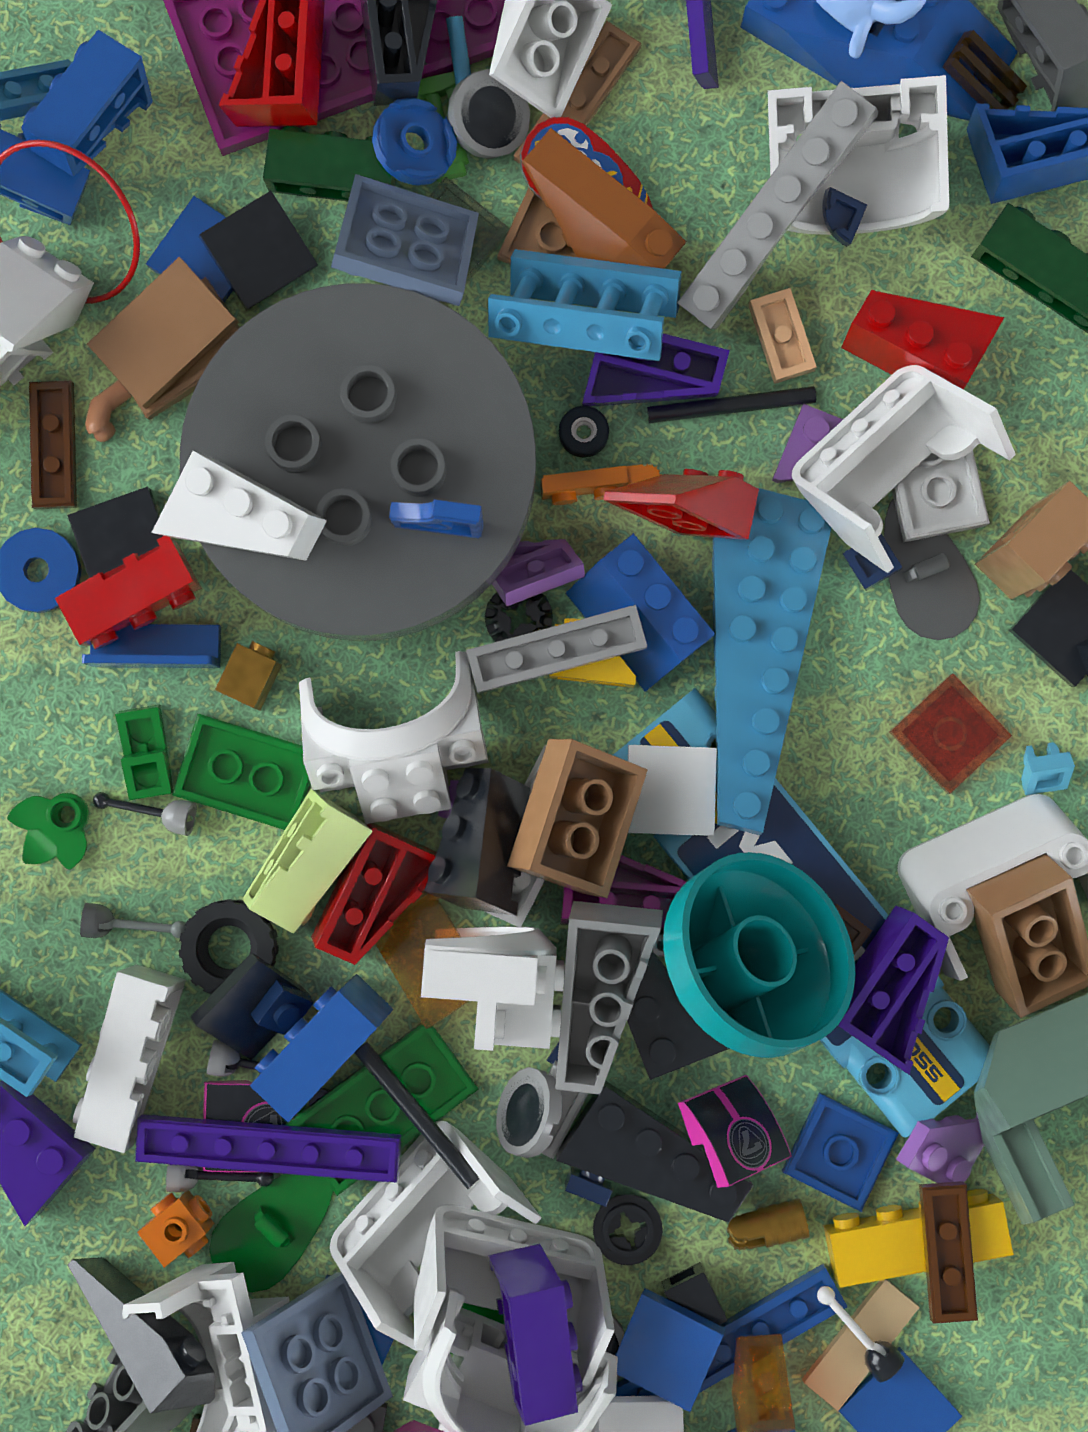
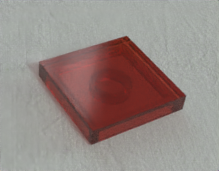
(950, 733)

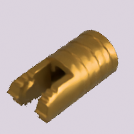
(769, 1226)

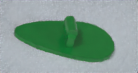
(271, 1229)

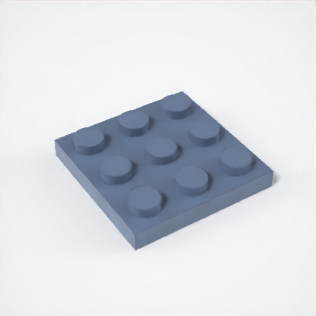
(406, 240)
(318, 1361)

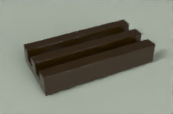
(987, 69)

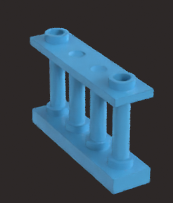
(586, 283)
(31, 1047)

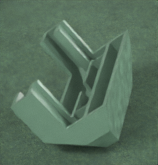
(1025, 1076)

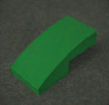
(145, 752)

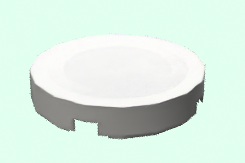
(487, 116)
(528, 1112)

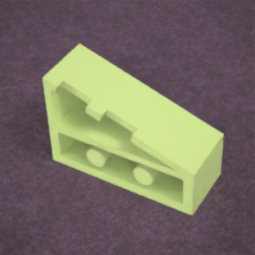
(305, 862)

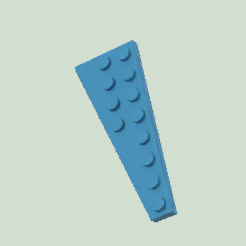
(761, 629)

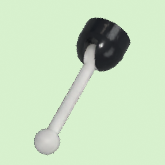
(880, 1357)

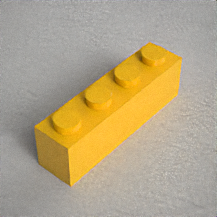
(894, 1244)

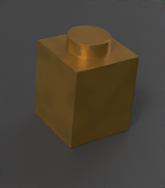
(249, 675)

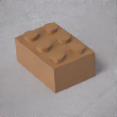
(1039, 544)
(577, 817)
(1032, 934)

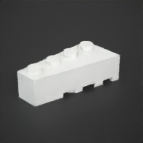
(127, 1056)

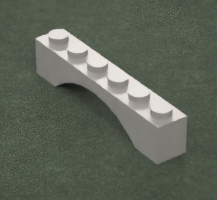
(777, 205)

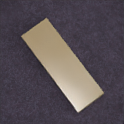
(843, 1361)

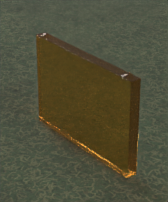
(404, 953)

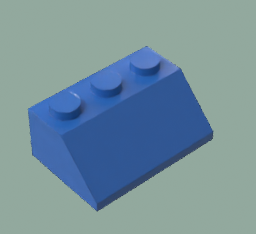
(667, 618)

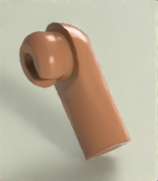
(101, 408)

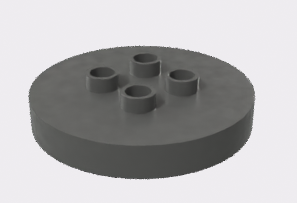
(358, 406)

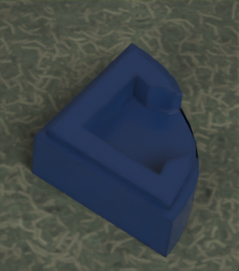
(842, 215)

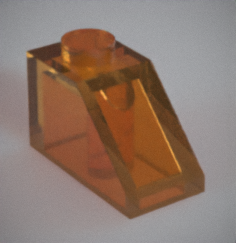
(761, 1385)

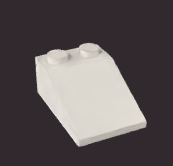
(546, 48)
(37, 293)

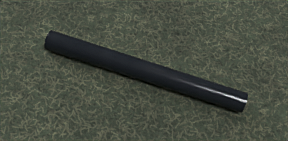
(731, 404)
(417, 1114)

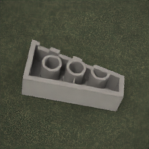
(601, 978)

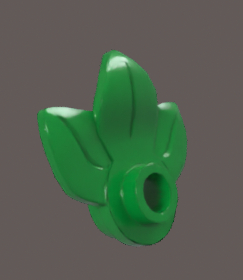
(47, 832)

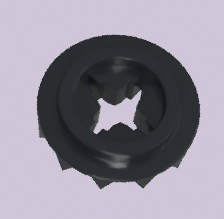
(499, 624)
(617, 1247)

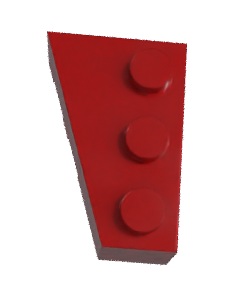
(279, 67)
(909, 331)
(129, 594)
(372, 893)

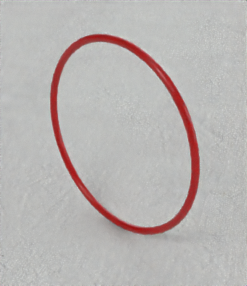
(136, 238)

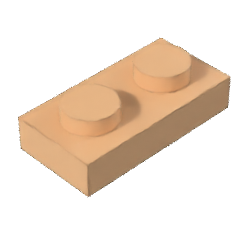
(782, 335)

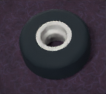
(589, 417)

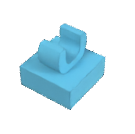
(1046, 772)

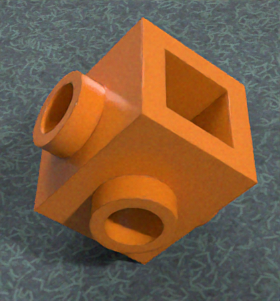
(177, 1227)

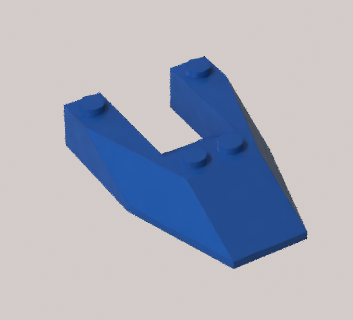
(890, 52)

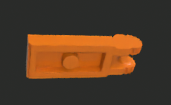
(565, 487)

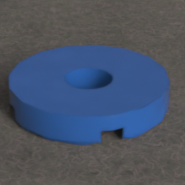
(402, 160)
(23, 549)

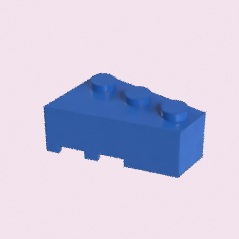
(88, 101)
(1028, 149)
(319, 1046)

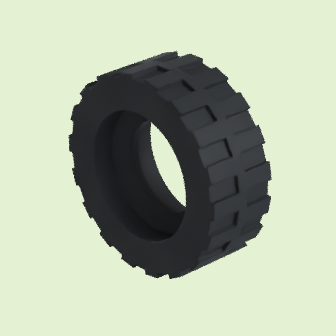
(209, 919)

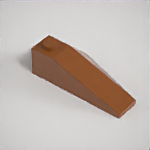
(596, 210)

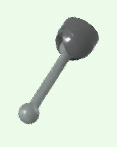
(99, 921)

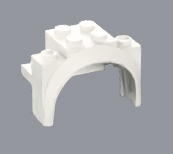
(401, 766)
(508, 974)
(219, 1310)
(474, 1385)

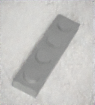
(556, 649)

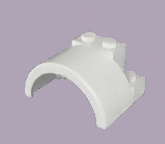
(895, 176)

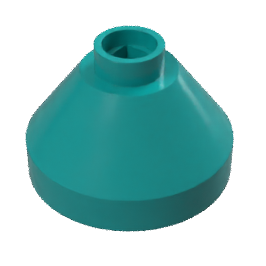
(759, 955)

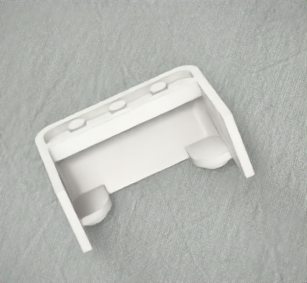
(885, 442)
(949, 864)
(388, 1230)
(459, 1262)

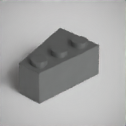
(1057, 43)

